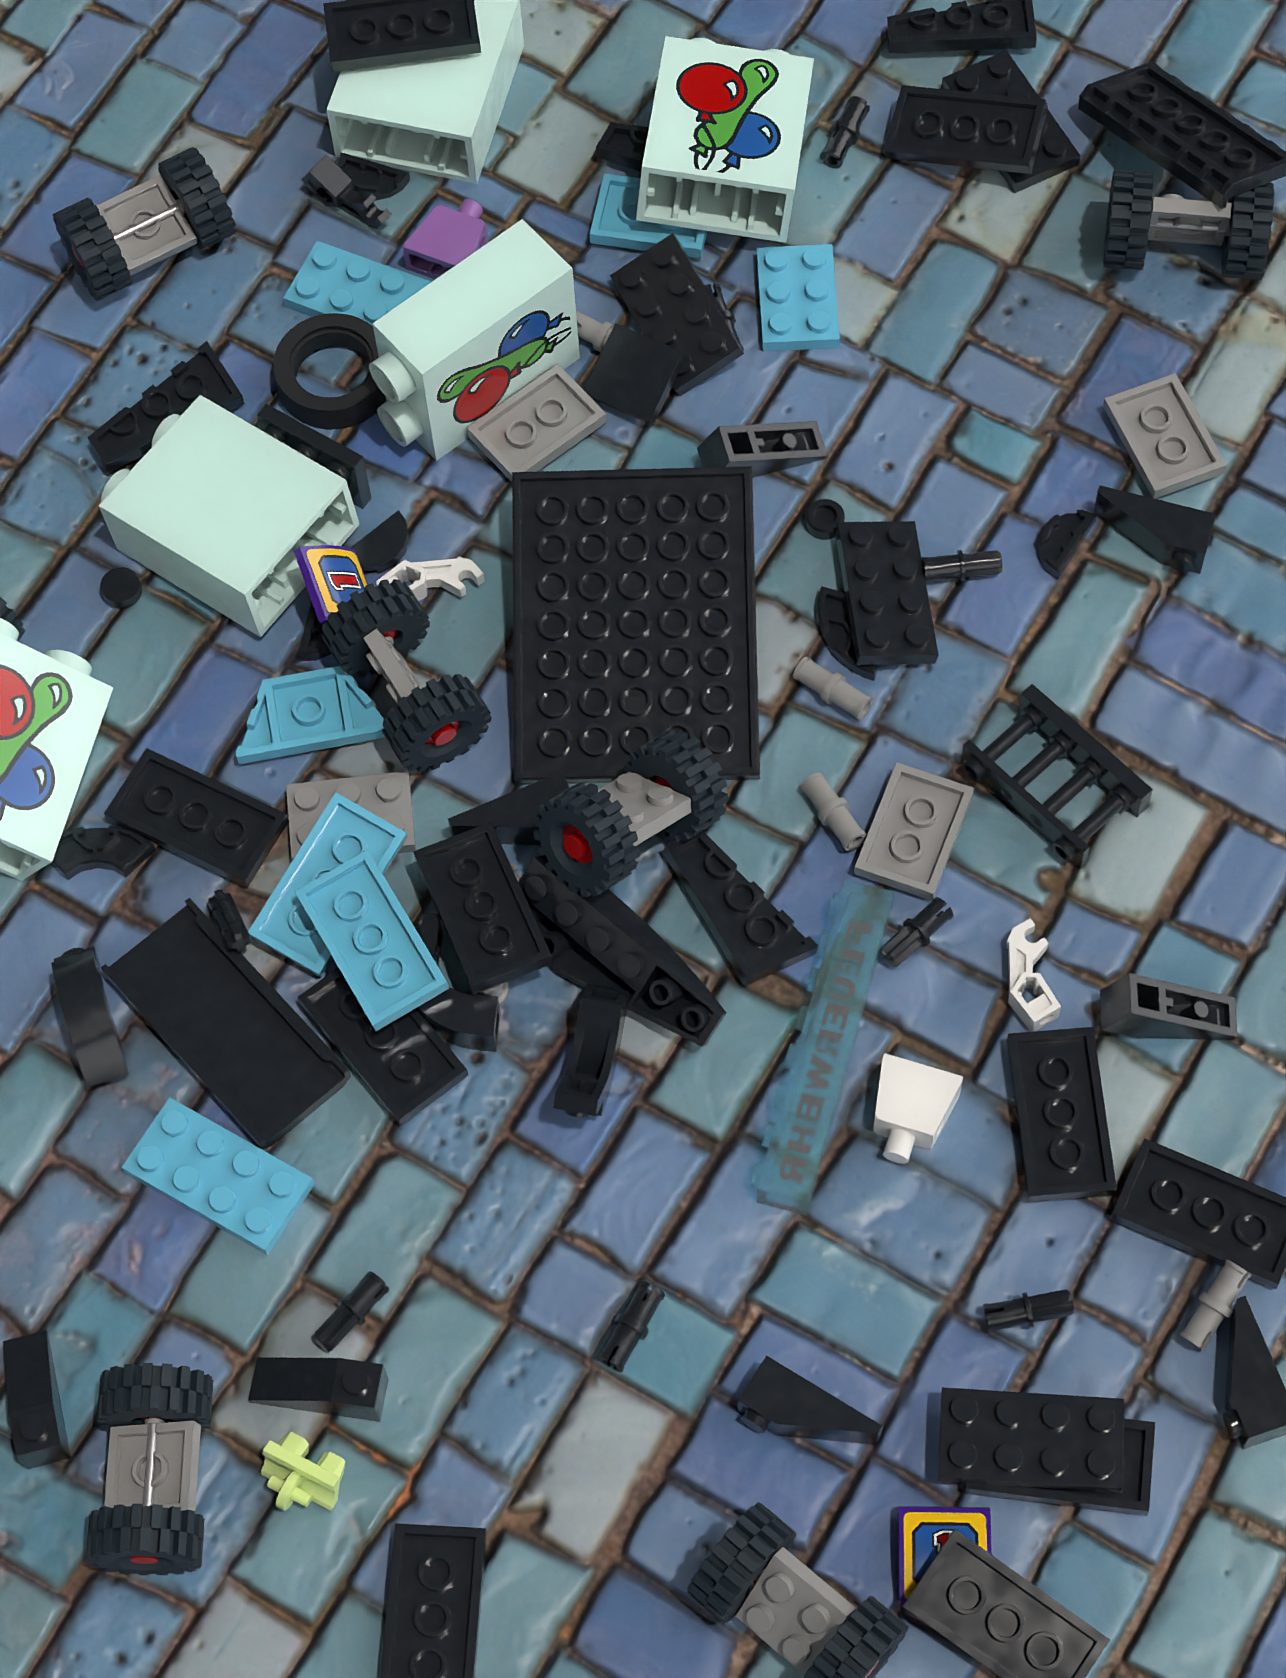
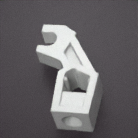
(436, 573)
(1021, 959)

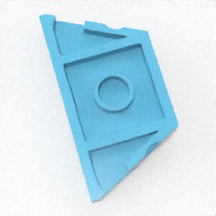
(308, 715)

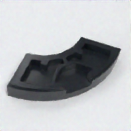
(836, 631)
(100, 848)

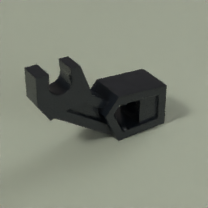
(337, 190)

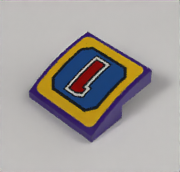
(330, 576)
(925, 1530)

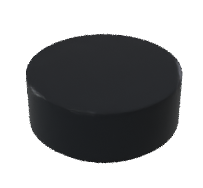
(823, 517)
(121, 587)

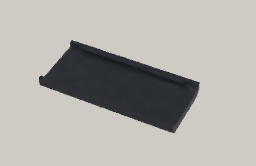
(1183, 132)
(228, 1025)

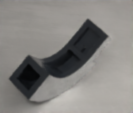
(89, 1016)
(456, 1016)
(593, 1052)

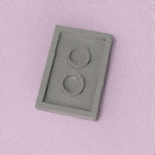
(537, 423)
(1164, 436)
(381, 794)
(914, 831)

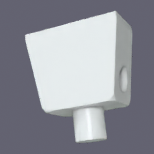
(912, 1105)

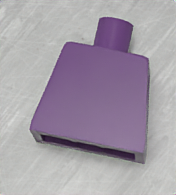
(445, 239)

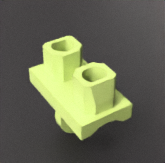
(299, 1478)

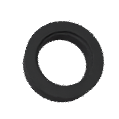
(314, 334)

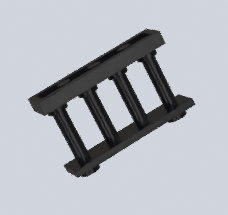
(1065, 739)

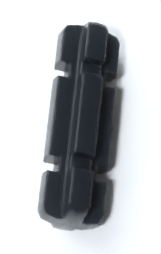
(229, 920)

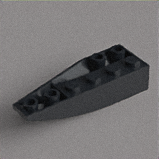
(613, 947)

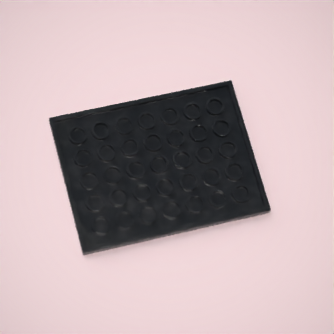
(633, 618)

